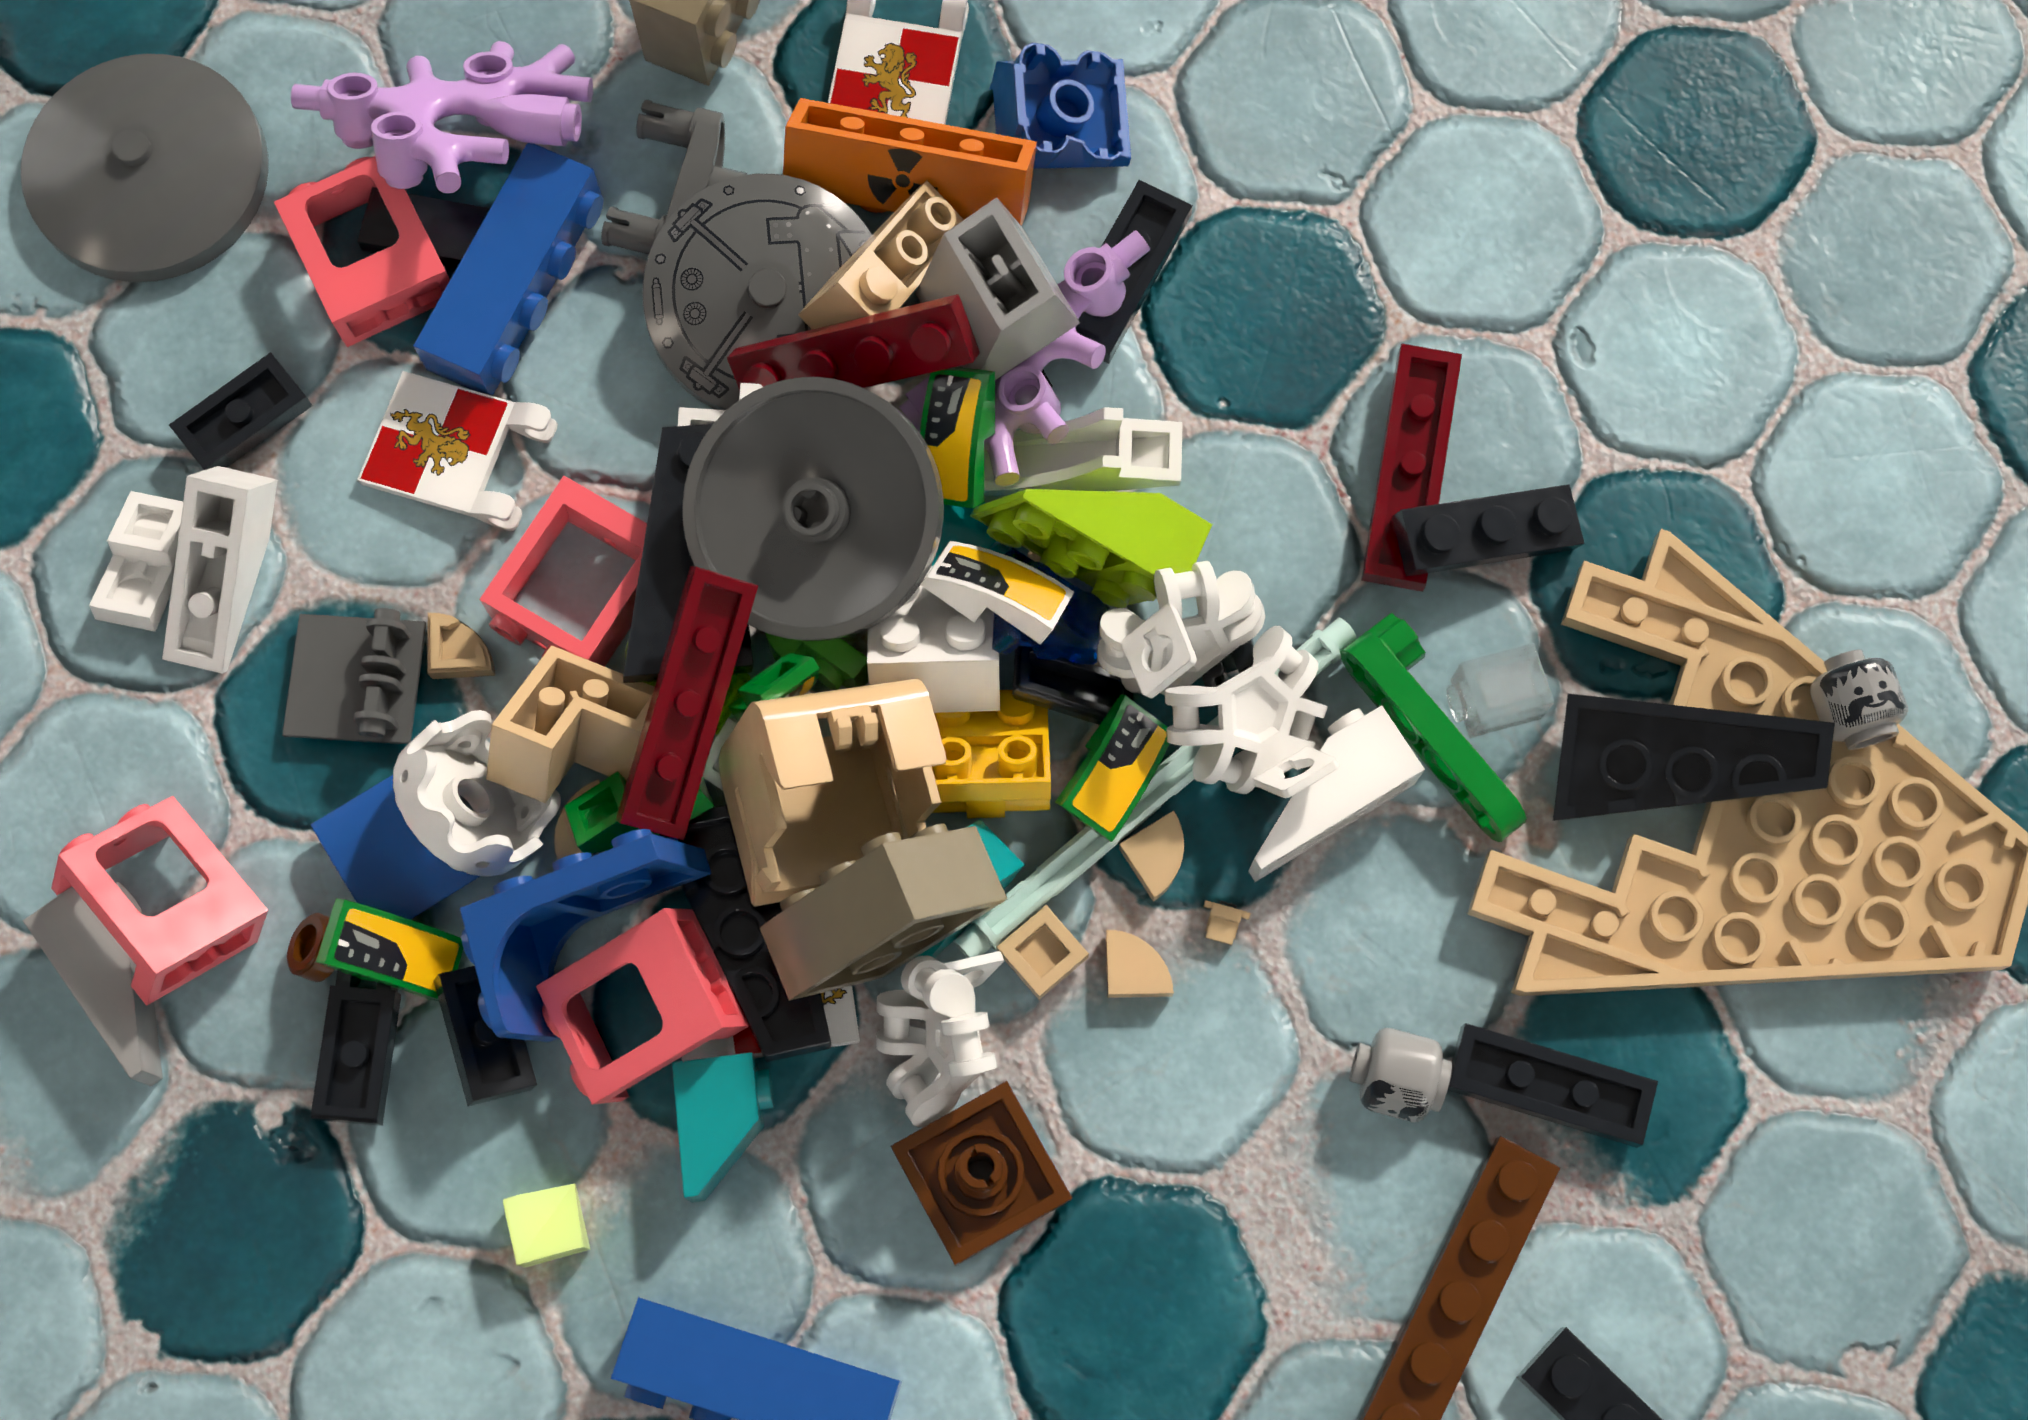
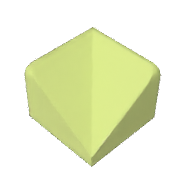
(546, 1225)

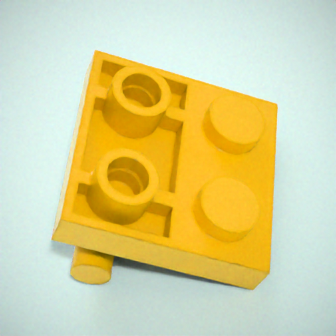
(994, 760)

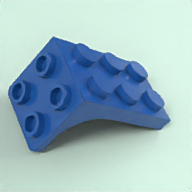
(528, 920)

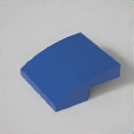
(383, 857)

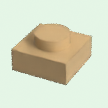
(1042, 952)

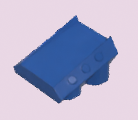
(1064, 105)

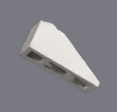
(216, 564)
(1372, 770)

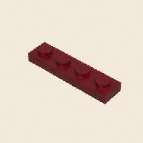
(865, 349)
(1411, 455)
(686, 703)

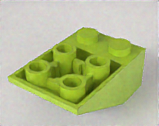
(1100, 537)

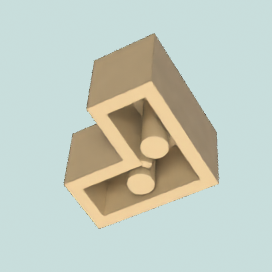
(565, 716)

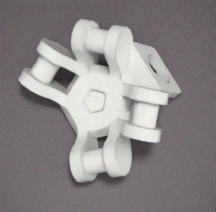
(1176, 649)
(1258, 715)
(951, 1038)

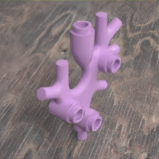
(399, 121)
(1023, 394)

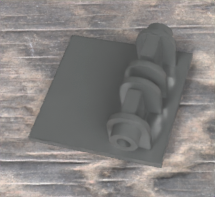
(355, 678)

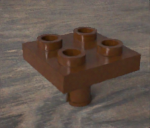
(981, 1173)

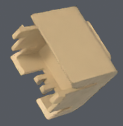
(817, 799)

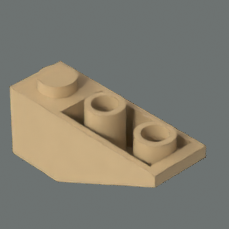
(887, 264)

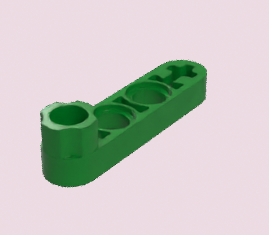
(1380, 667)

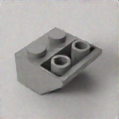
(1002, 287)

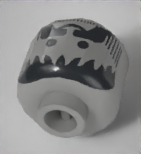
(1860, 699)
(1401, 1074)

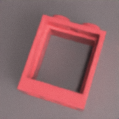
(602, 520)

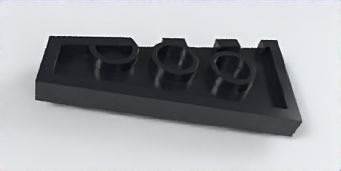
(666, 560)
(1667, 755)
(734, 934)

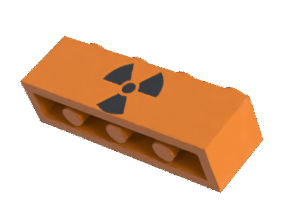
(885, 157)

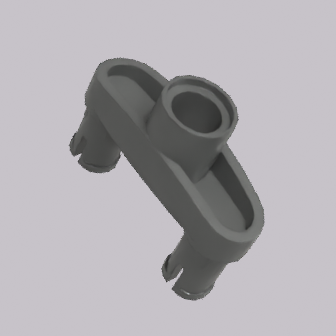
(704, 138)

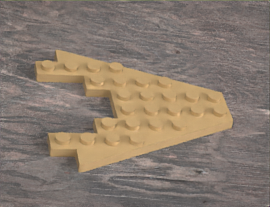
(1846, 881)

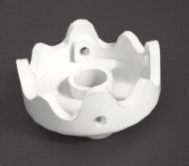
(453, 762)

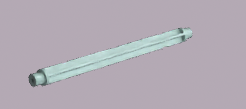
(1089, 847)

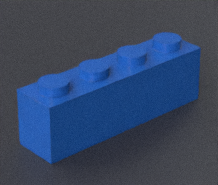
(510, 270)
(741, 1373)

